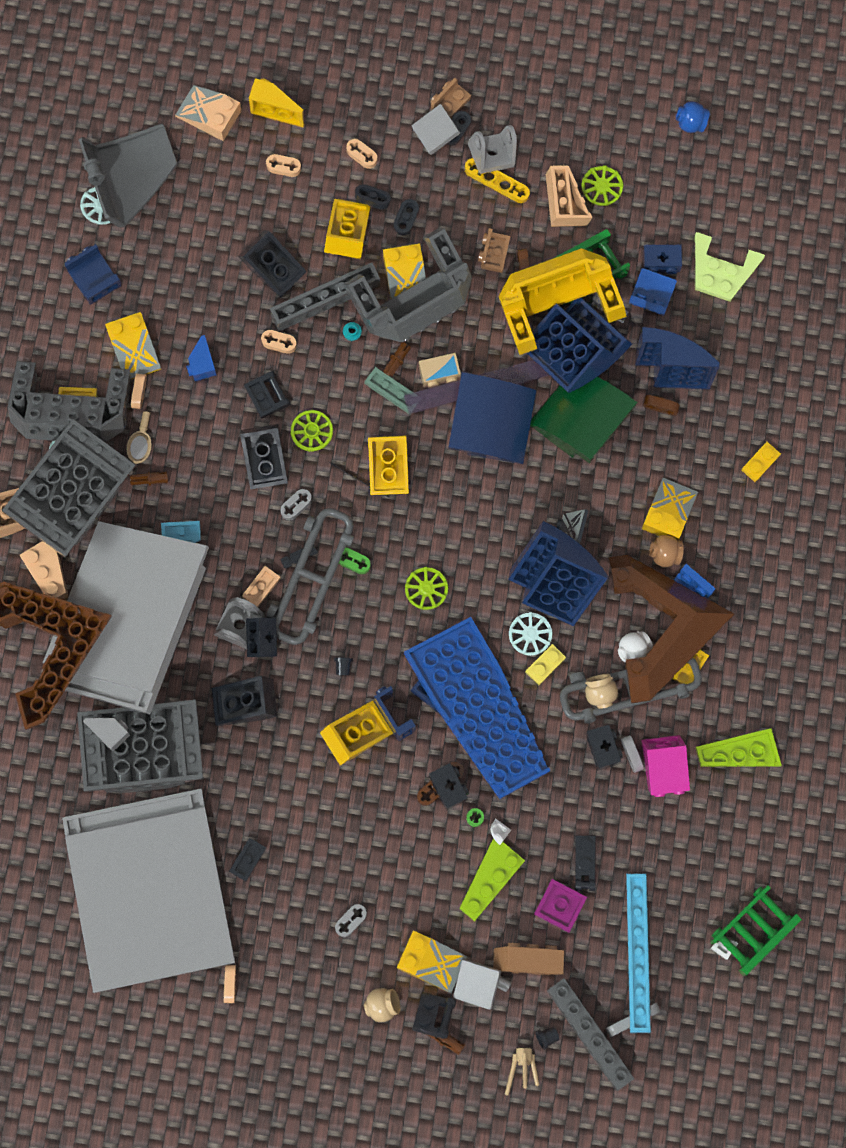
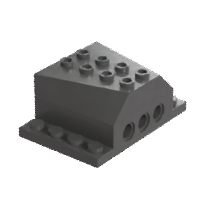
(69, 488)
(156, 755)

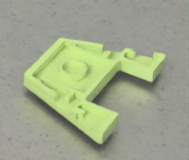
(719, 276)

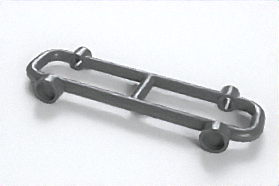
(313, 526)
(578, 682)

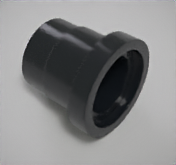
(343, 666)
(547, 1037)

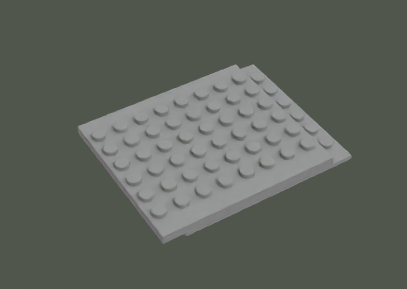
(149, 592)
(148, 890)

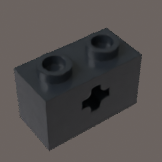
(261, 637)
(595, 739)
(439, 780)

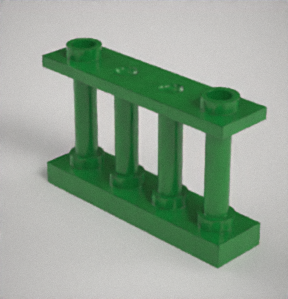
(601, 241)
(760, 949)

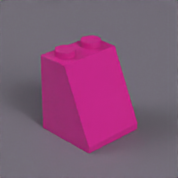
(666, 765)

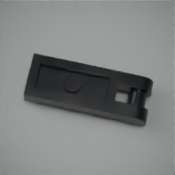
(584, 862)

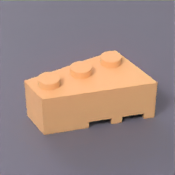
(564, 199)
(46, 570)

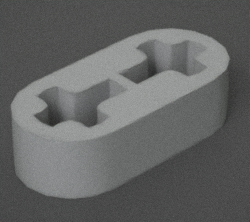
(299, 508)
(632, 754)
(347, 917)

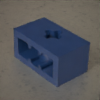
(669, 253)

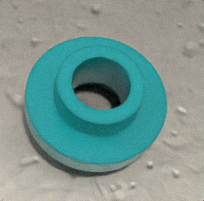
(352, 336)

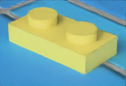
(545, 664)

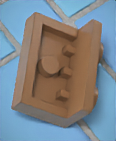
(495, 251)

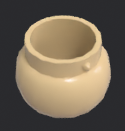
(601, 690)
(382, 1004)

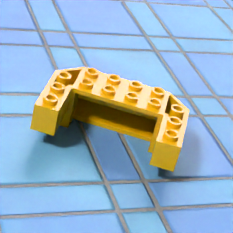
(557, 282)

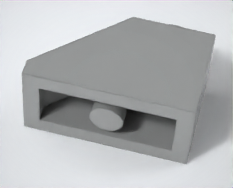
(109, 730)

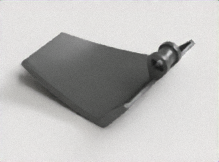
(128, 171)

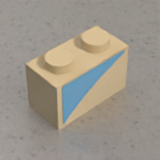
(439, 370)

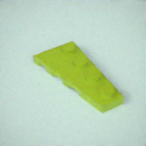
(748, 750)
(493, 874)

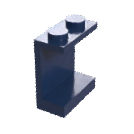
(92, 274)
(400, 732)

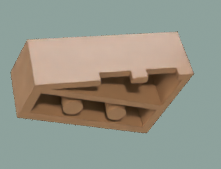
(529, 959)

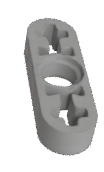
(625, 1023)

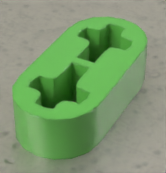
(355, 557)

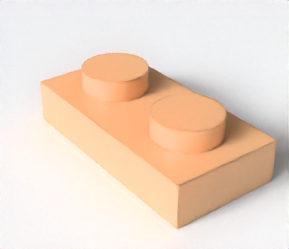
(261, 586)

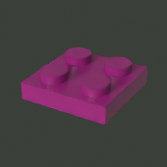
(560, 906)

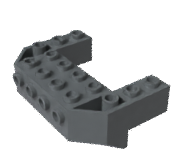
(420, 304)
(47, 415)

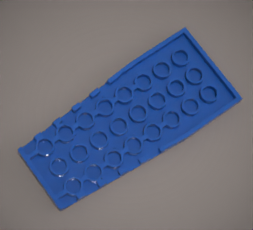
(478, 706)

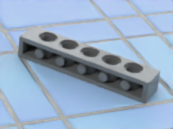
(320, 298)
(590, 1035)

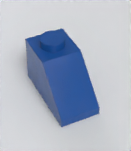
(200, 361)

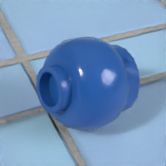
(692, 117)

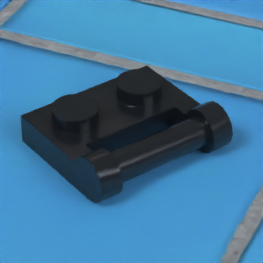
(261, 397)
(427, 1014)

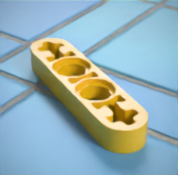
(495, 183)

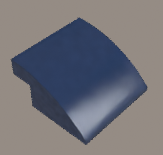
(576, 344)
(675, 360)
(492, 418)
(557, 574)

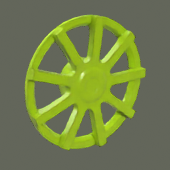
(602, 185)
(311, 431)
(426, 588)

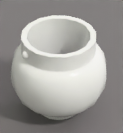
(634, 645)

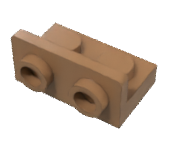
(451, 98)

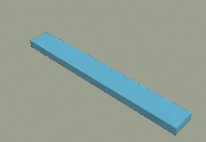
(638, 953)

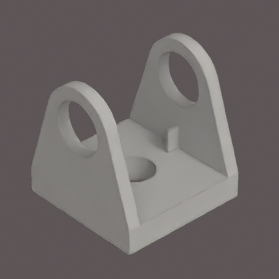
(499, 144)
(236, 610)

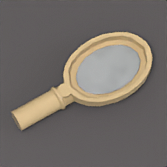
(140, 443)

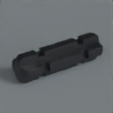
(294, 557)

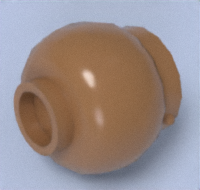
(666, 551)

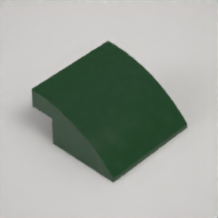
(583, 418)

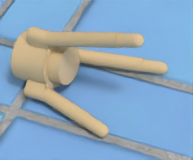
(524, 1058)

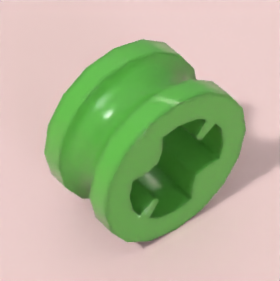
(480, 820)

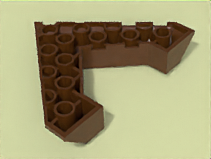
(693, 625)
(76, 633)

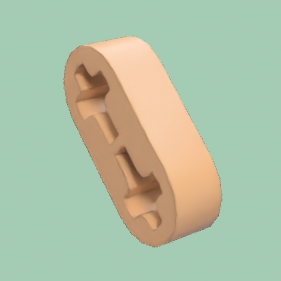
(363, 150)
(284, 164)
(279, 337)
(138, 391)
(230, 984)

